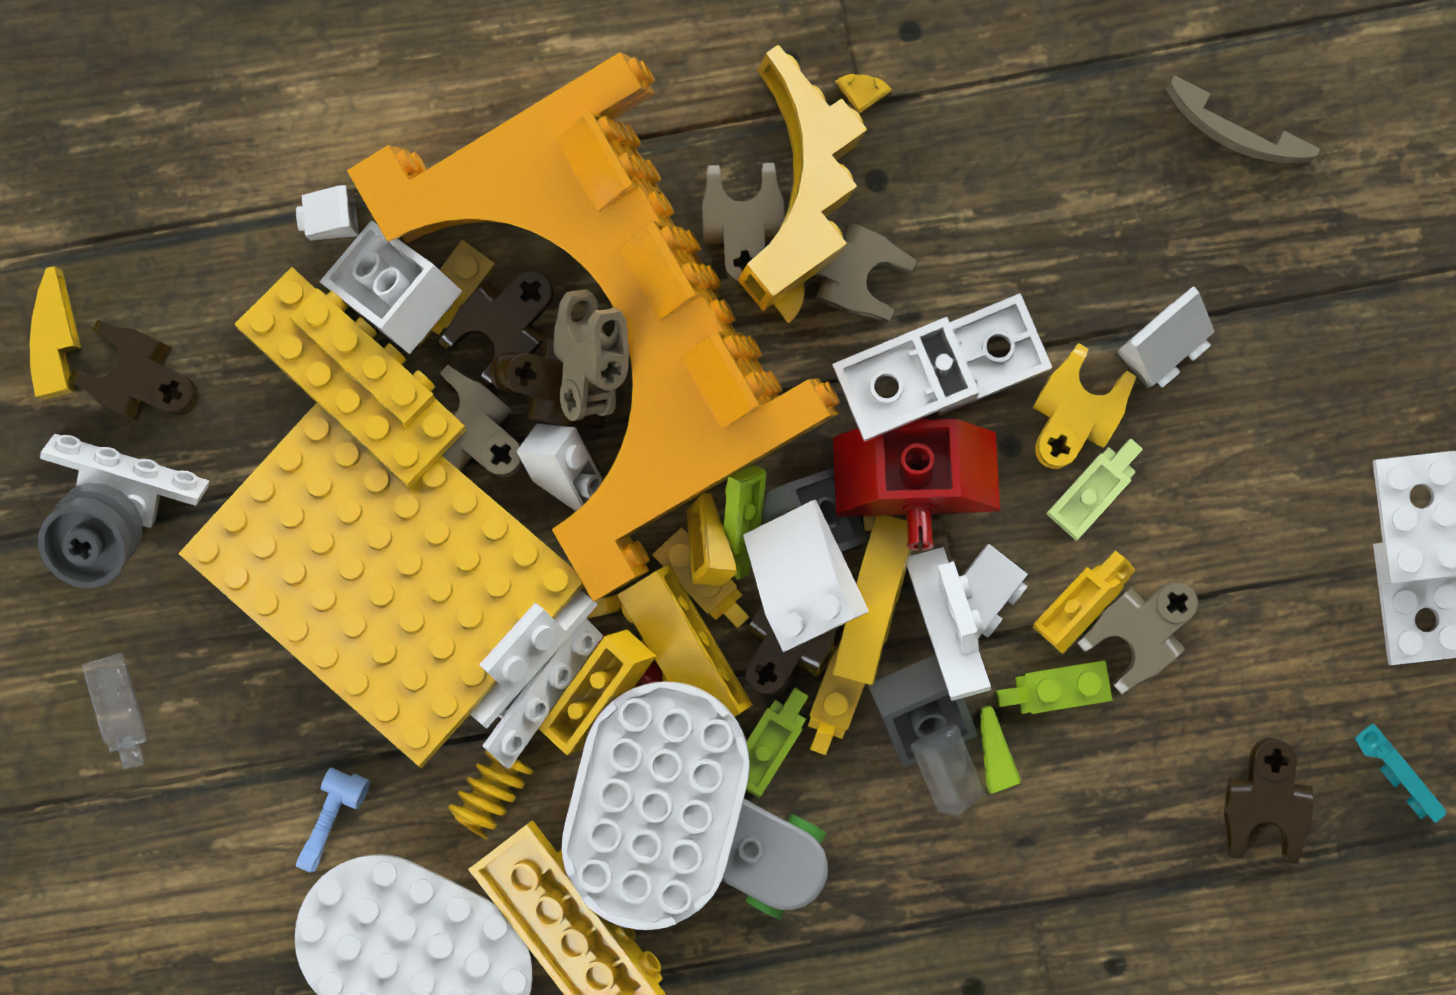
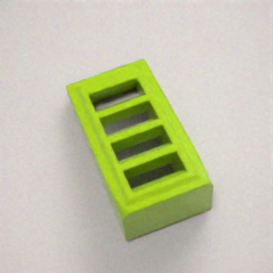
(998, 762)

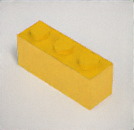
(605, 676)

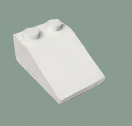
(391, 287)
(1168, 339)
(802, 576)

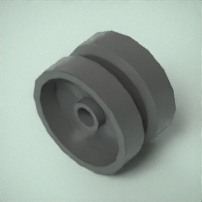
(90, 535)

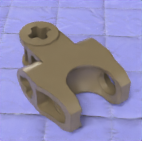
(741, 225)
(845, 278)
(590, 359)
(482, 417)
(1146, 629)

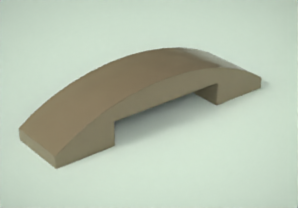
(1191, 103)

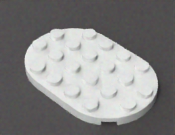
(655, 805)
(405, 931)

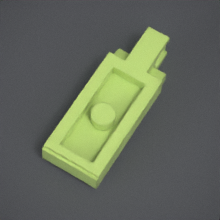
(1094, 490)

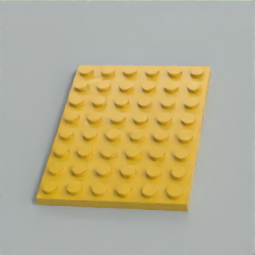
(379, 581)

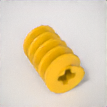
(488, 793)

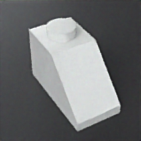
(328, 214)

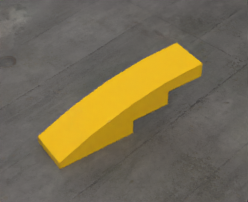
(880, 587)

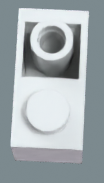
(560, 464)
(992, 584)

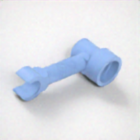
(342, 790)

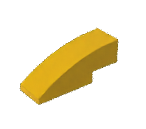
(52, 337)

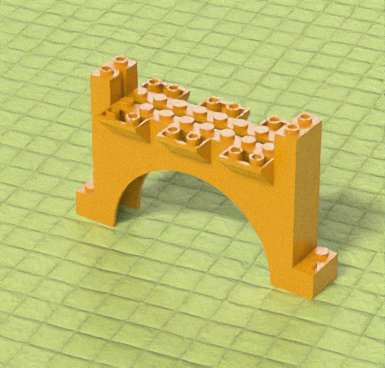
(697, 383)

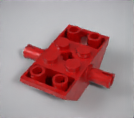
(954, 474)

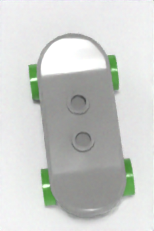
(776, 860)

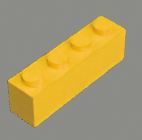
(681, 638)

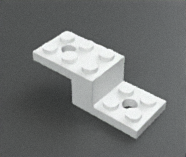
(942, 367)
(1417, 555)

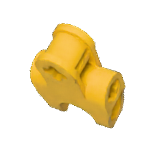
(1076, 412)

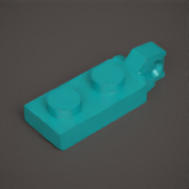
(1397, 771)

